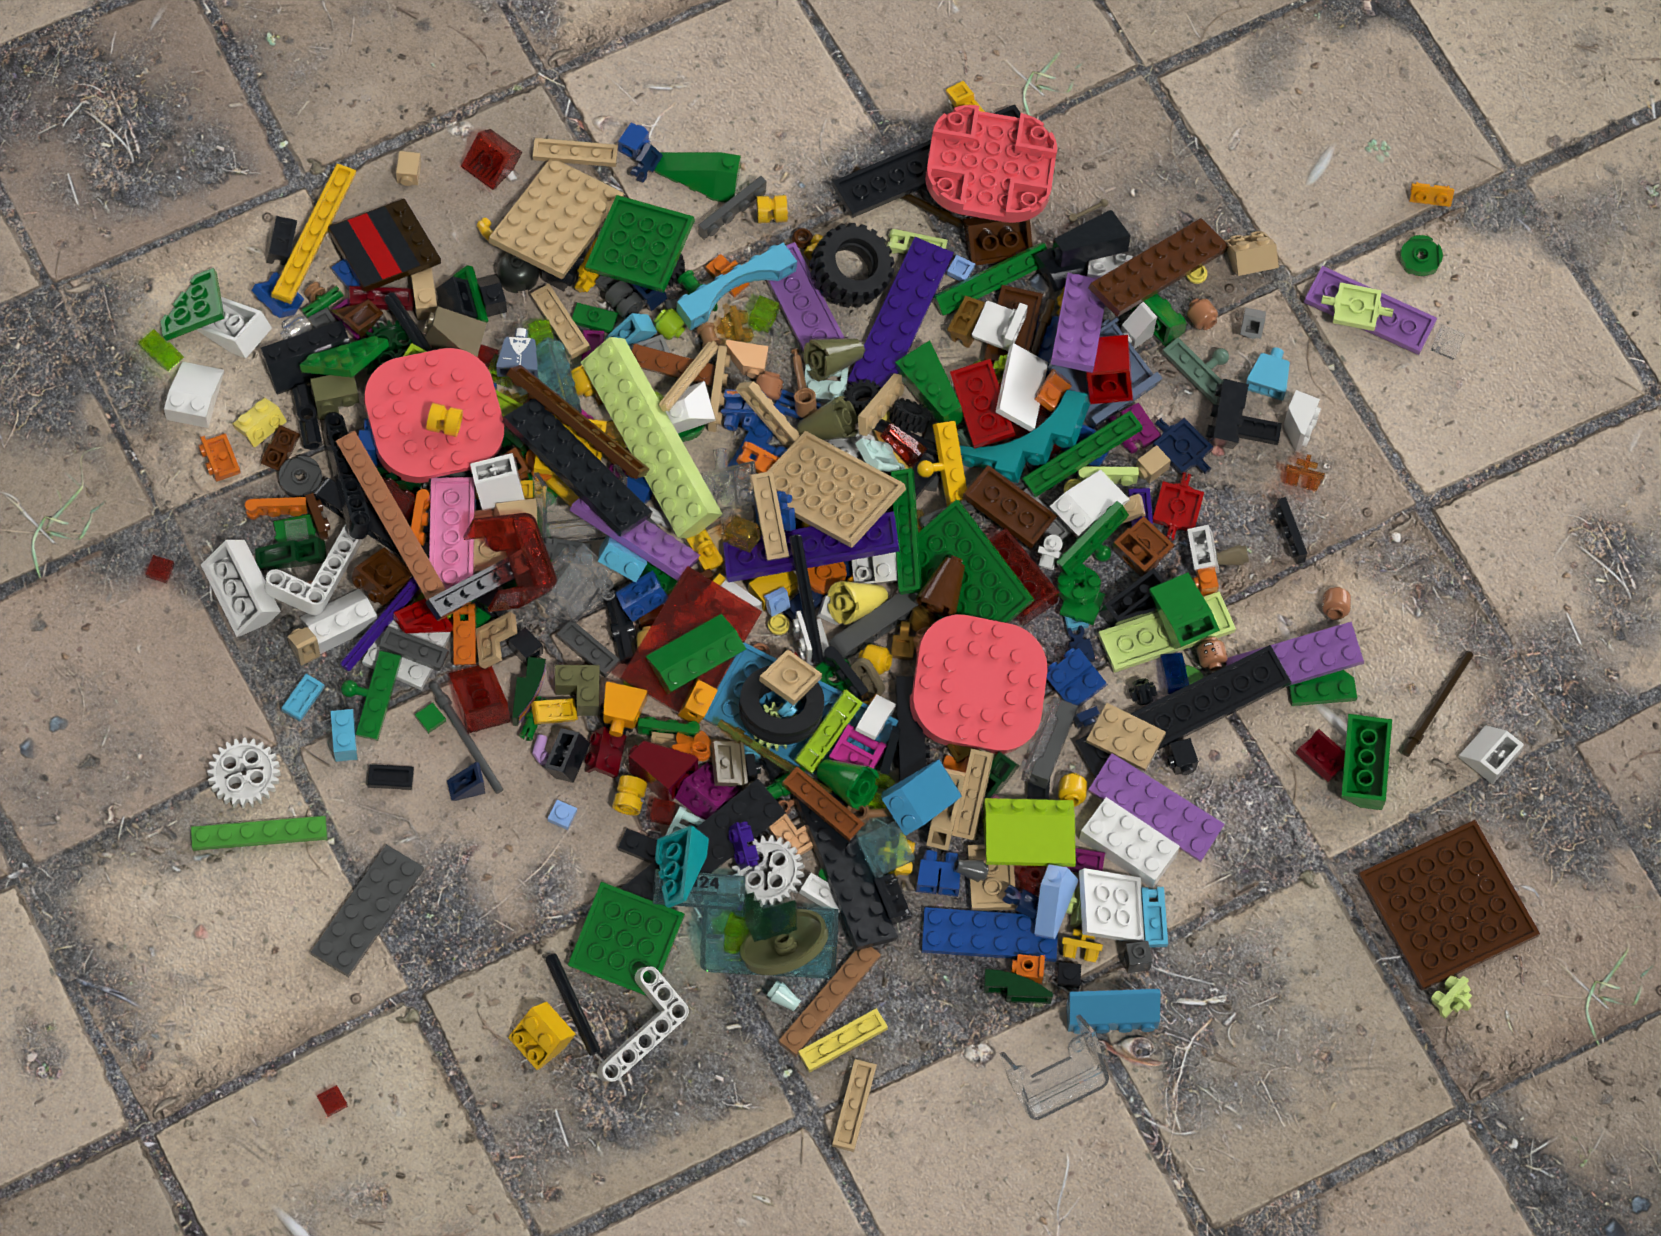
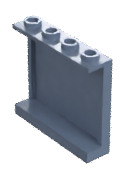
(1142, 380)

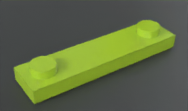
(828, 731)

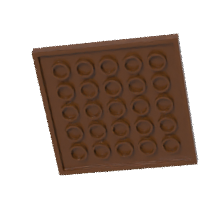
(1448, 904)

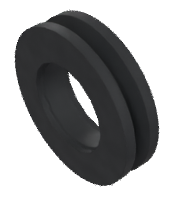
(774, 729)

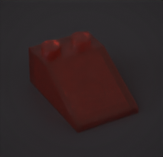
(479, 698)

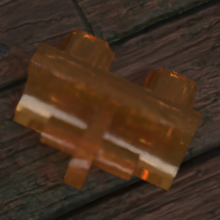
(1294, 472)

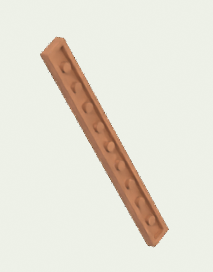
(391, 515)

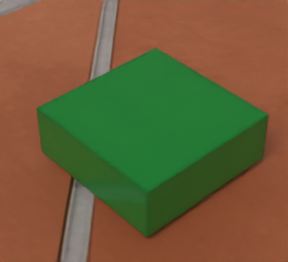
(430, 718)

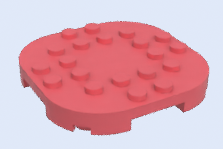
(991, 164)
(399, 406)
(978, 684)

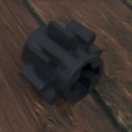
(1142, 691)

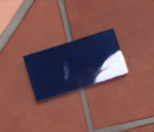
(1174, 672)

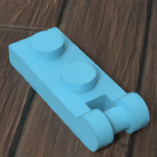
(1154, 917)

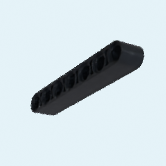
(348, 486)

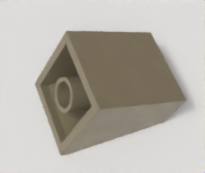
(453, 330)

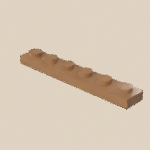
(829, 999)

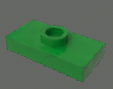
(594, 318)

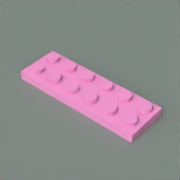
(450, 517)

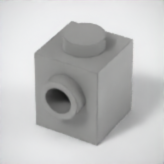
(1253, 323)

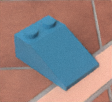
(921, 797)

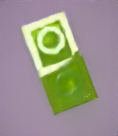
(160, 351)

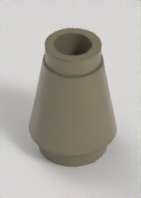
(1233, 556)

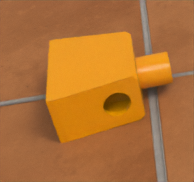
(697, 701)
(622, 706)

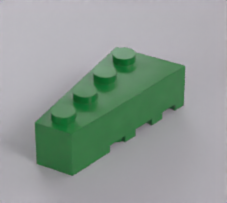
(929, 383)

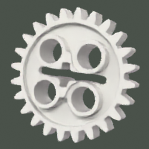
(248, 791)
(788, 872)

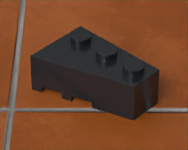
(1227, 413)
(1133, 601)

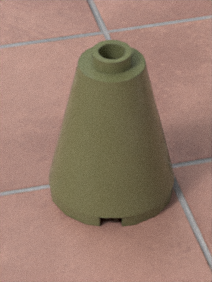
(831, 356)
(831, 421)

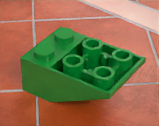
(1183, 611)

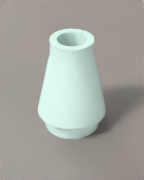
(783, 996)

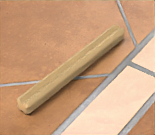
(688, 376)

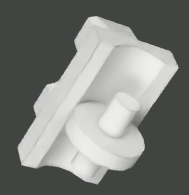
(1050, 552)

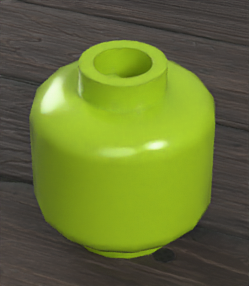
(669, 324)

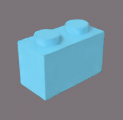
(344, 735)

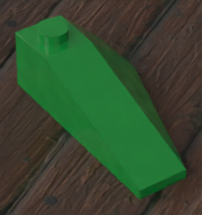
(706, 172)

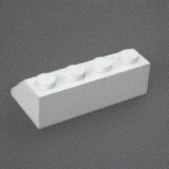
(239, 587)

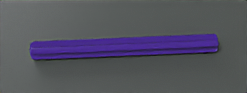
(379, 625)

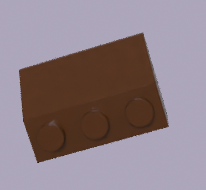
(995, 240)

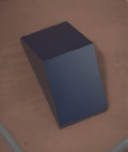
(467, 783)

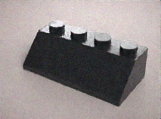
(285, 356)

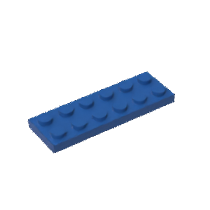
(983, 934)

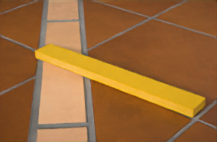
(313, 234)

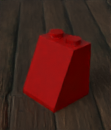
(1112, 371)

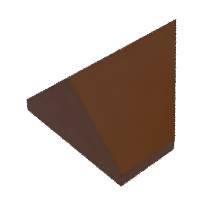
(359, 316)

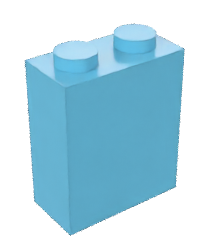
(621, 559)

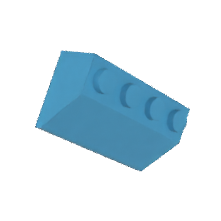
(1114, 1010)

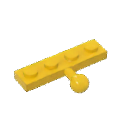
(949, 462)

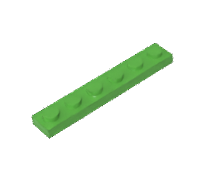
(259, 833)

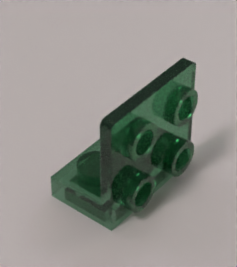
(769, 921)

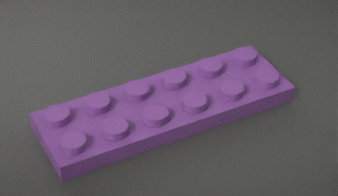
(804, 304)
(1078, 325)
(1406, 328)
(646, 541)
(1316, 653)
(1157, 806)

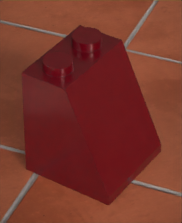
(661, 768)

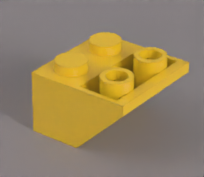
(541, 1035)

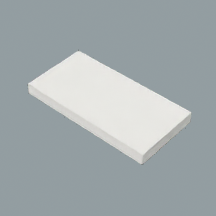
(1020, 384)

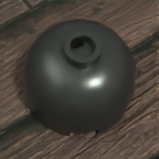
(516, 274)

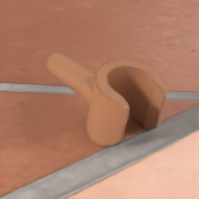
(790, 803)

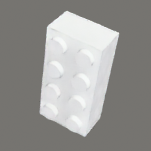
(1129, 842)

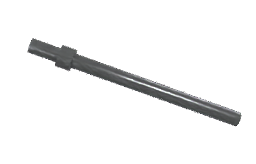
(445, 704)

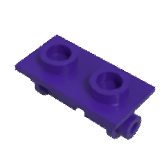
(744, 855)

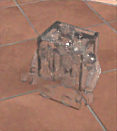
(577, 585)

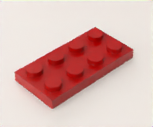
(978, 397)

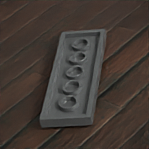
(367, 911)

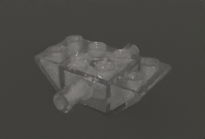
(730, 487)

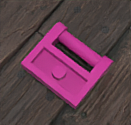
(852, 754)

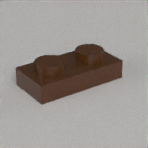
(315, 508)

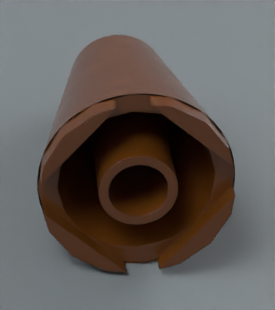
(943, 588)

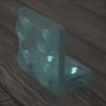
(885, 849)

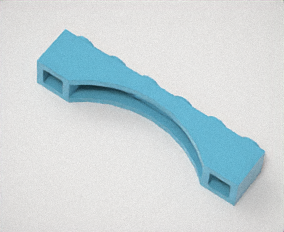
(771, 265)

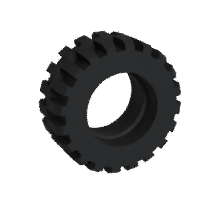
(869, 248)

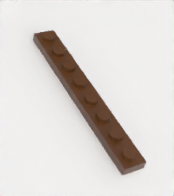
(571, 417)

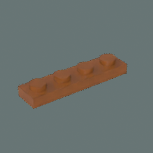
(670, 364)
(823, 804)

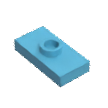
(303, 697)

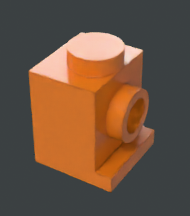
(1206, 581)
(1034, 973)

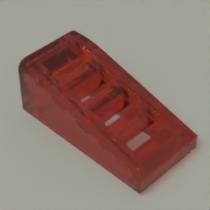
(903, 445)

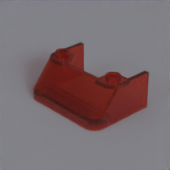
(526, 553)

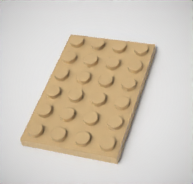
(555, 218)
(834, 488)

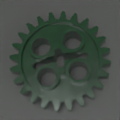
(393, 334)

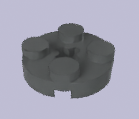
(295, 467)

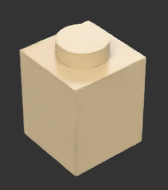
(408, 168)
(1153, 464)

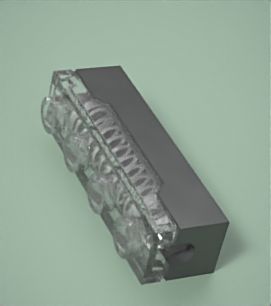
(1049, 742)

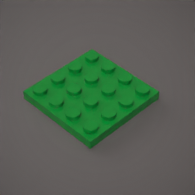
(640, 243)
(623, 936)

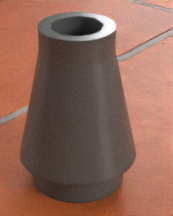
(973, 869)

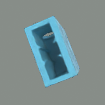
(1270, 375)

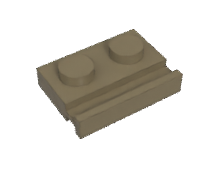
(728, 763)

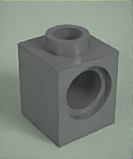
(1137, 957)

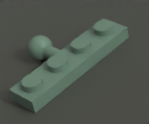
(1194, 368)

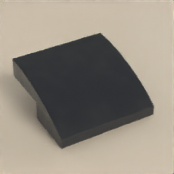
(1056, 274)

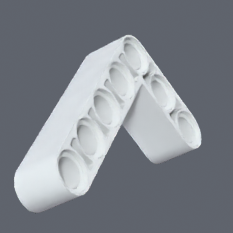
(325, 575)
(648, 1029)

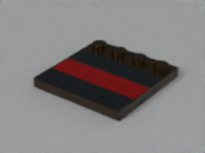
(384, 245)

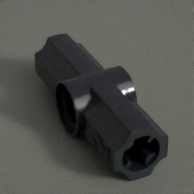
(309, 427)
(622, 631)

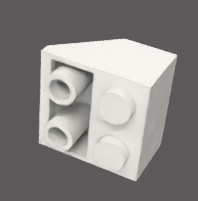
(1301, 419)
(497, 481)
(876, 569)
(1491, 752)

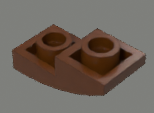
(280, 448)

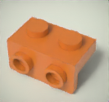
(220, 457)

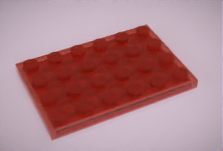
(689, 605)

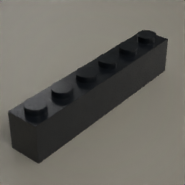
(911, 741)

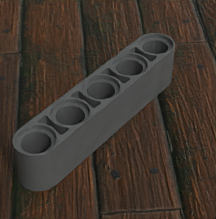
(874, 625)

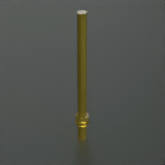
(739, 736)

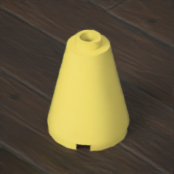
(854, 600)

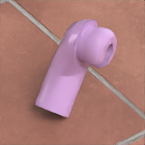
(539, 751)

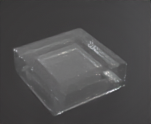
(296, 529)

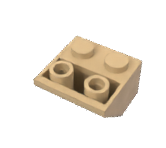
(1252, 253)

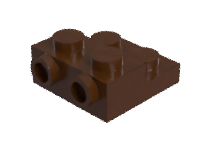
(381, 576)

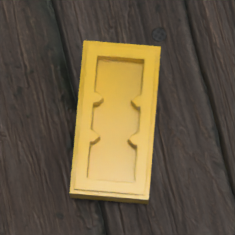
(554, 711)

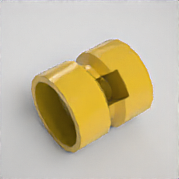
(772, 209)
(445, 420)
(630, 791)

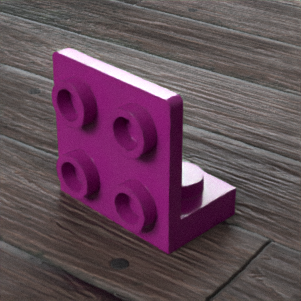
(701, 795)

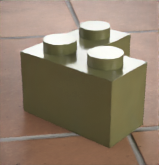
(333, 392)
(580, 681)

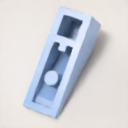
(1054, 900)

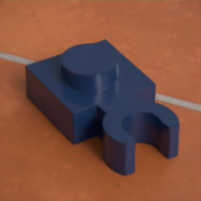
(648, 160)
(1078, 642)
(1086, 717)
(1025, 901)

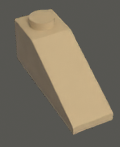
(424, 293)

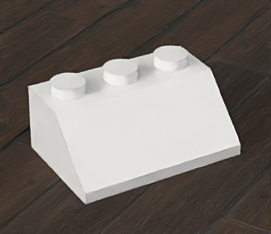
(341, 620)

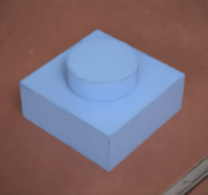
(960, 268)
(777, 601)
(562, 814)

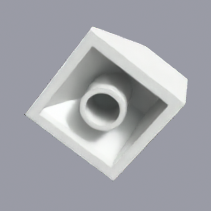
(692, 409)

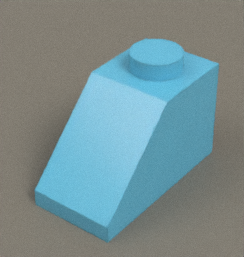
(634, 329)

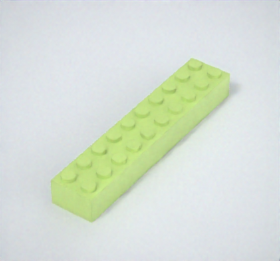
(651, 437)

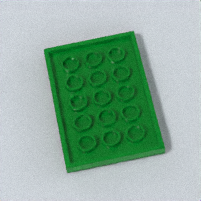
(988, 583)

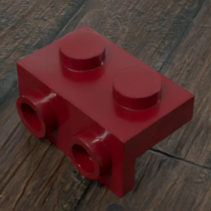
(605, 752)
(1322, 755)

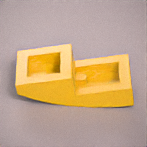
(962, 95)

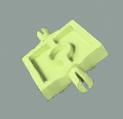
(1357, 306)

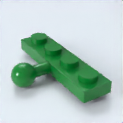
(1092, 540)
(376, 696)

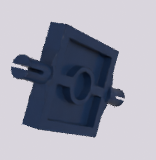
(1183, 446)

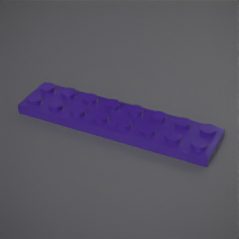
(902, 312)
(818, 548)

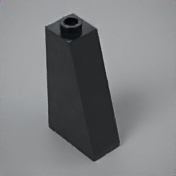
(1091, 240)

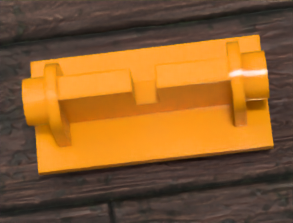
(1431, 195)

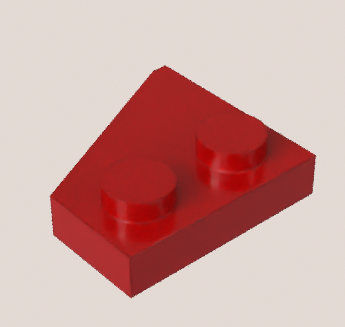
(419, 619)

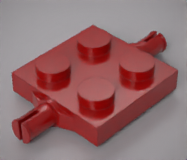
(1178, 506)

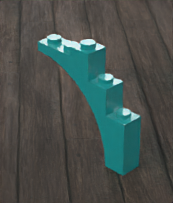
(1035, 447)

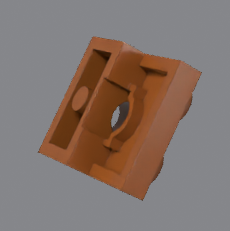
(1142, 546)

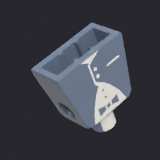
(518, 351)

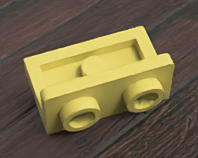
(260, 421)

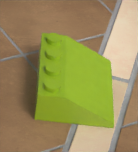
(1029, 832)

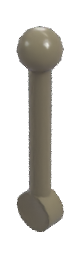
(1073, 217)

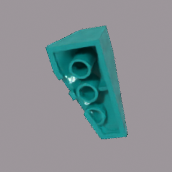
(680, 861)

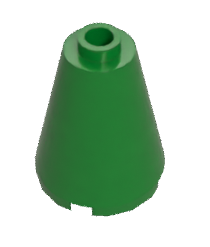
(849, 781)

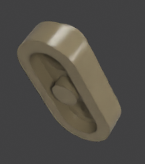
(868, 676)

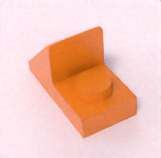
(721, 265)
(1052, 390)

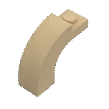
(943, 824)

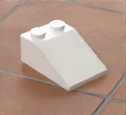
(239, 330)
(193, 394)
(1087, 502)

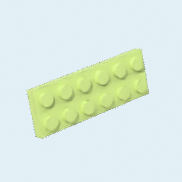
(1148, 639)

